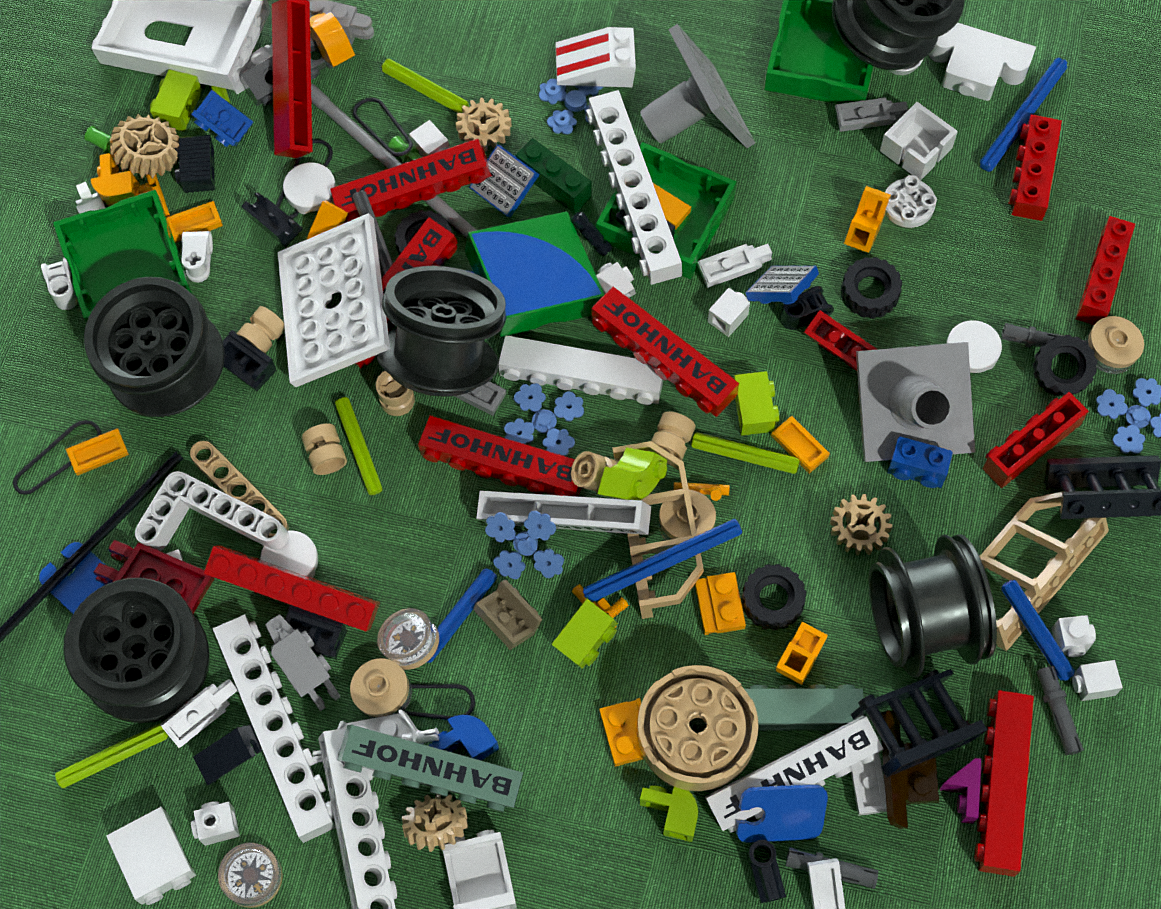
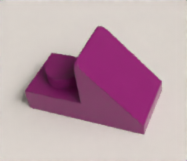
(966, 782)

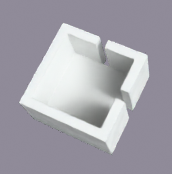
(918, 140)

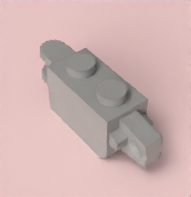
(353, 23)
(298, 662)

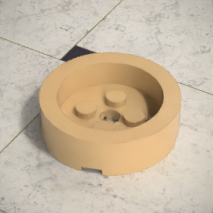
(702, 758)

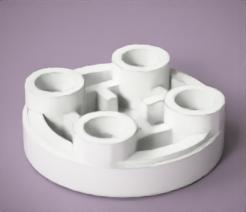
(308, 186)
(910, 202)
(982, 341)
(297, 555)

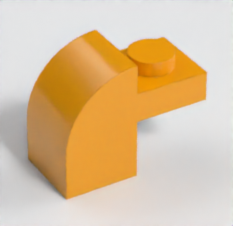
(330, 38)
(114, 185)
(867, 219)
(801, 653)

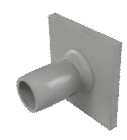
(694, 98)
(915, 396)

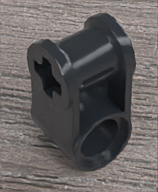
(807, 307)

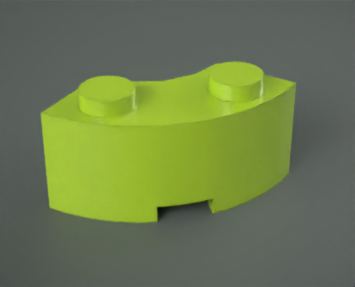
(633, 475)

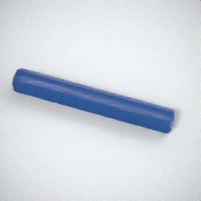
(464, 608)
(1038, 629)

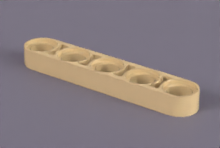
(233, 479)

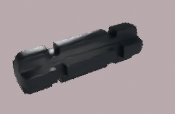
(591, 233)

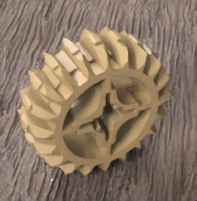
(144, 146)

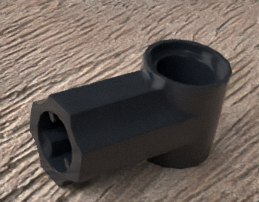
(767, 874)

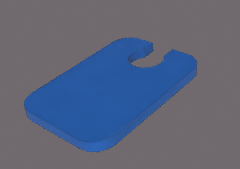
(79, 584)
(788, 813)

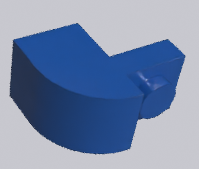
(470, 734)

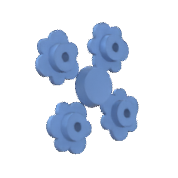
(574, 101)
(1136, 416)
(545, 420)
(524, 543)

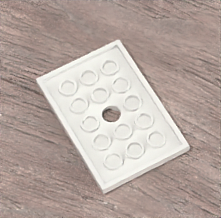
(312, 271)

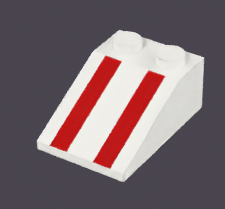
(597, 59)

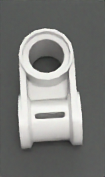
(197, 254)
(60, 280)

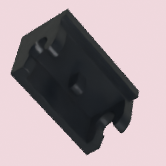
(272, 219)
(247, 361)
(324, 632)
(227, 753)

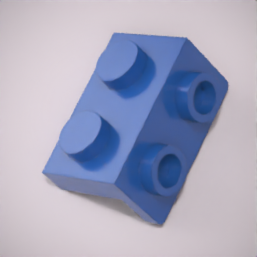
(222, 119)
(920, 462)

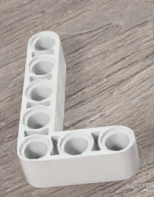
(212, 507)

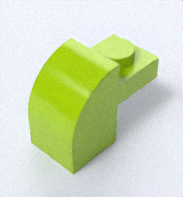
(680, 807)

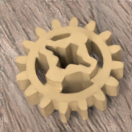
(484, 122)
(860, 536)
(434, 822)

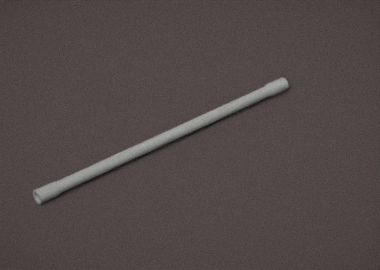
(323, 103)

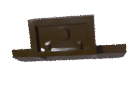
(910, 786)

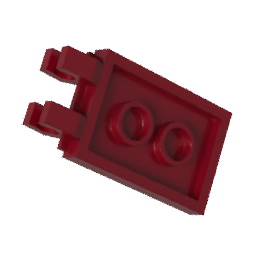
(155, 565)

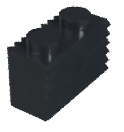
(196, 164)

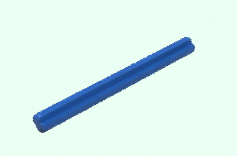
(1023, 114)
(662, 560)

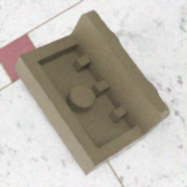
(508, 615)

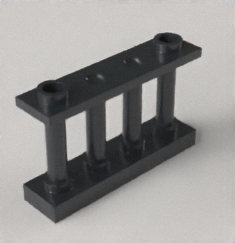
(1105, 472)
(921, 749)

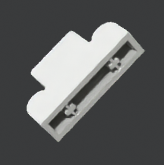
(979, 59)

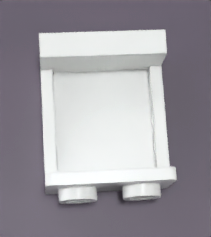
(151, 857)
(479, 872)

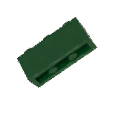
(556, 176)

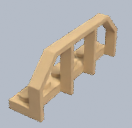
(638, 545)
(1058, 569)

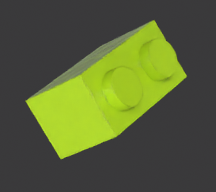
(176, 99)
(755, 403)
(585, 634)

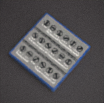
(509, 181)
(782, 284)

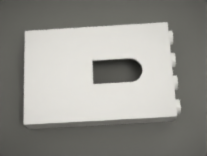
(214, 52)

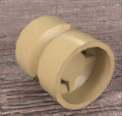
(262, 329)
(394, 397)
(674, 433)
(324, 449)
(589, 469)

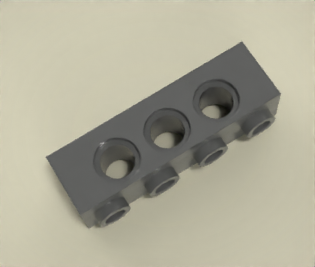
(260, 90)

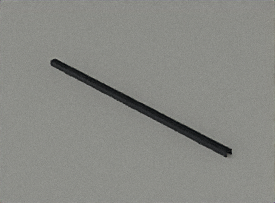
(88, 546)

